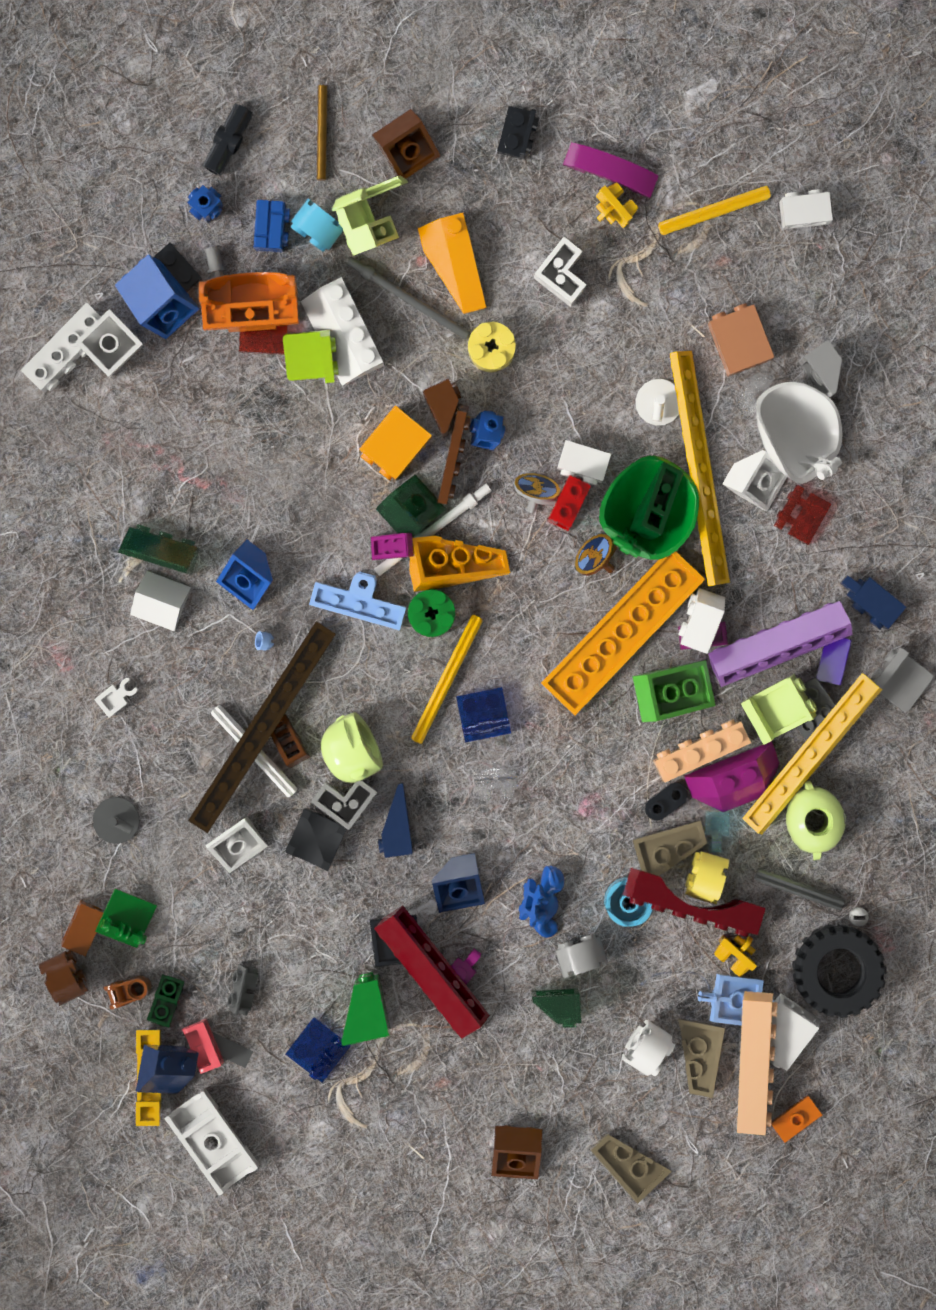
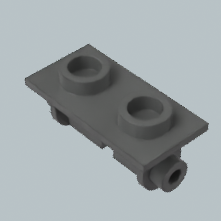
(242, 980)

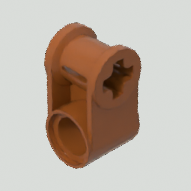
(123, 992)

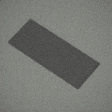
(233, 1051)

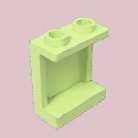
(779, 708)

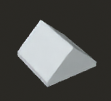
(160, 600)
(237, 845)

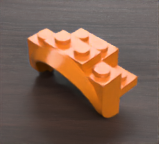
(249, 301)

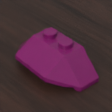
(735, 778)

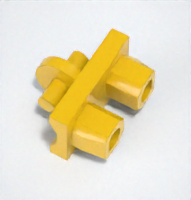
(612, 208)
(743, 962)

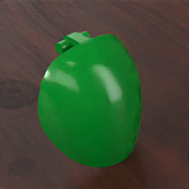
(624, 498)

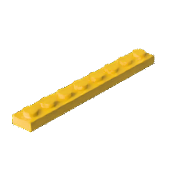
(812, 753)

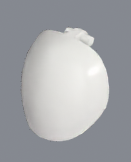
(800, 431)

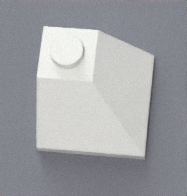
(756, 480)

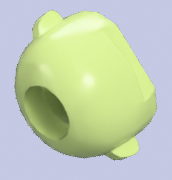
(351, 749)
(834, 824)

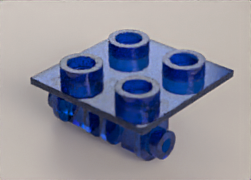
(317, 1050)

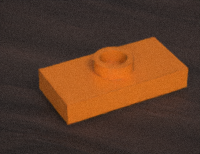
(796, 1118)

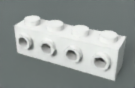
(61, 351)

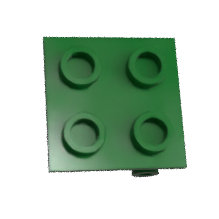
(126, 918)

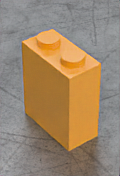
(394, 444)

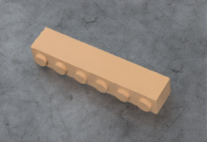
(755, 1063)

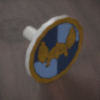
(537, 489)

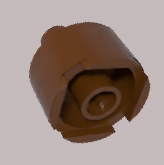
(64, 978)

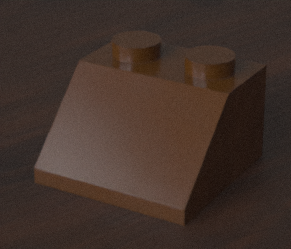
(406, 144)
(443, 404)
(516, 1152)

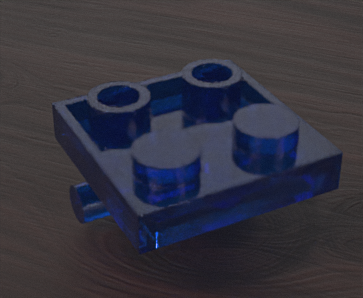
(483, 714)

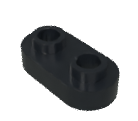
(665, 800)

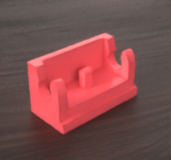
(202, 1041)

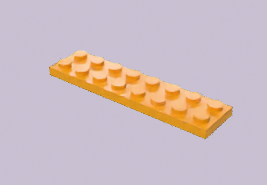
(622, 631)

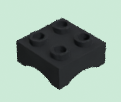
(316, 839)

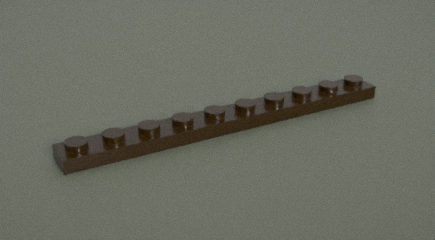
(261, 727)

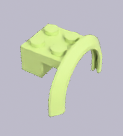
(358, 221)

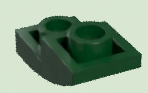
(165, 1001)

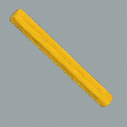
(714, 210)

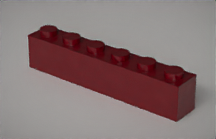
(432, 972)

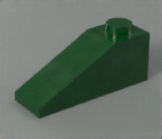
(657, 503)

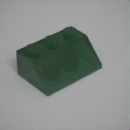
(160, 549)

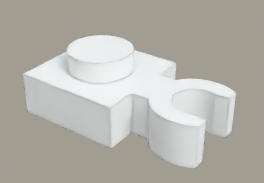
(114, 699)

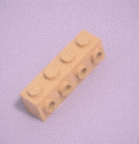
(701, 751)

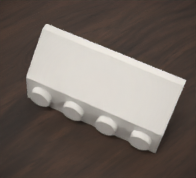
(334, 310)

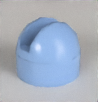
(263, 641)

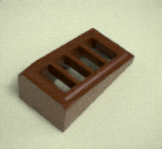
(298, 758)

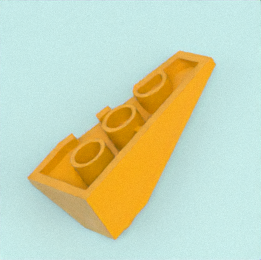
(451, 254)
(449, 563)

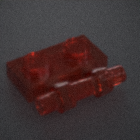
(807, 520)

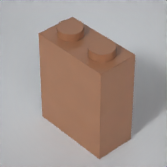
(740, 339)

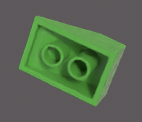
(673, 691)

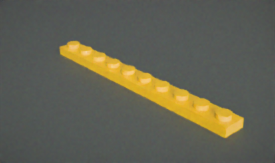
(699, 467)

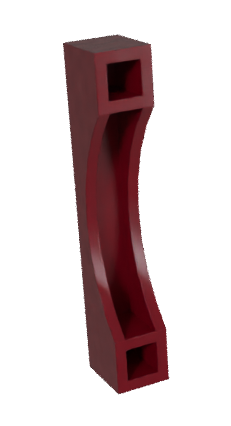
(736, 914)

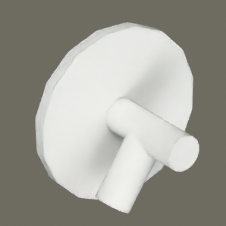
(657, 402)

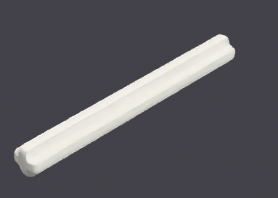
(262, 759)

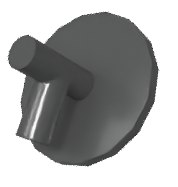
(116, 820)

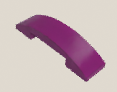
(611, 168)

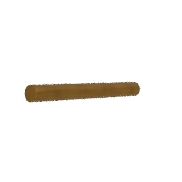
(322, 132)

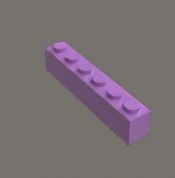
(780, 643)

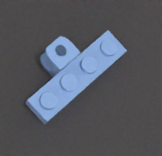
(358, 602)

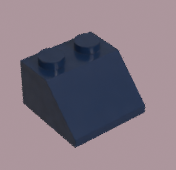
(166, 1068)

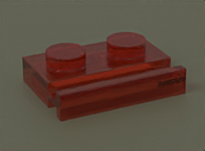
(263, 341)

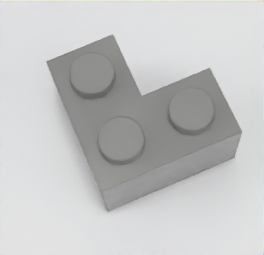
(347, 807)

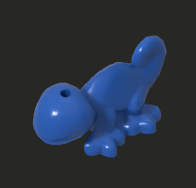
(541, 902)

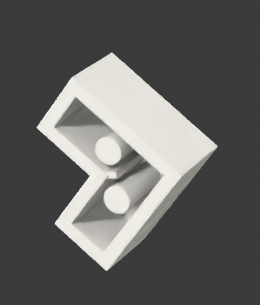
(556, 273)
(705, 616)

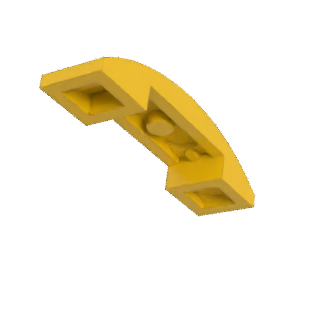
(148, 1104)

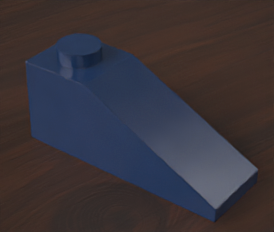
(396, 832)

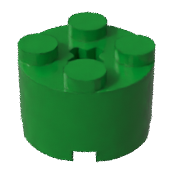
(419, 607)

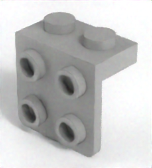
(901, 679)

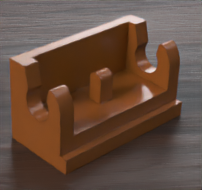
(82, 928)

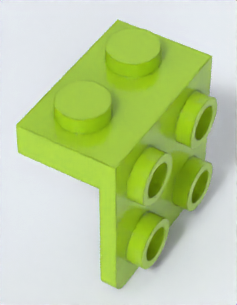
(310, 356)

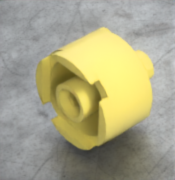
(488, 333)
(707, 877)

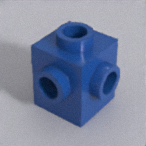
(208, 211)
(487, 430)

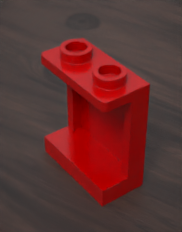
(569, 503)

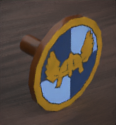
(595, 555)

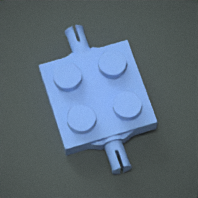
(728, 997)

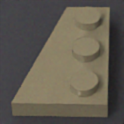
(668, 847)
(702, 1054)
(629, 1167)

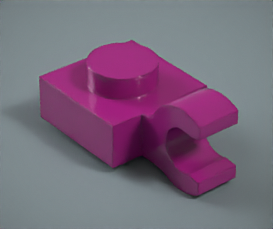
(464, 967)

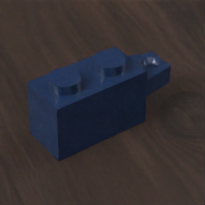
(874, 601)

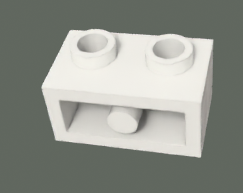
(805, 210)
(583, 462)

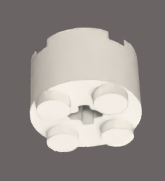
(648, 1048)

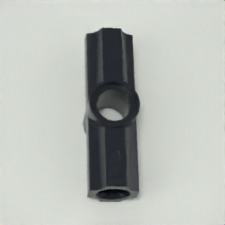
(227, 139)

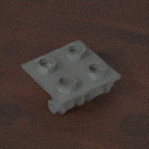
(823, 703)

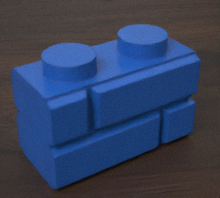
(270, 226)

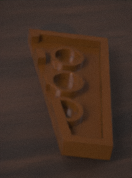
(456, 446)

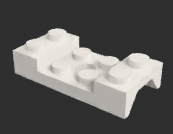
(201, 1119)

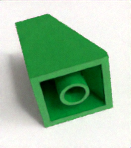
(367, 1011)

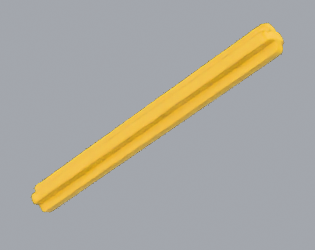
(446, 679)

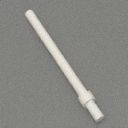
(470, 501)

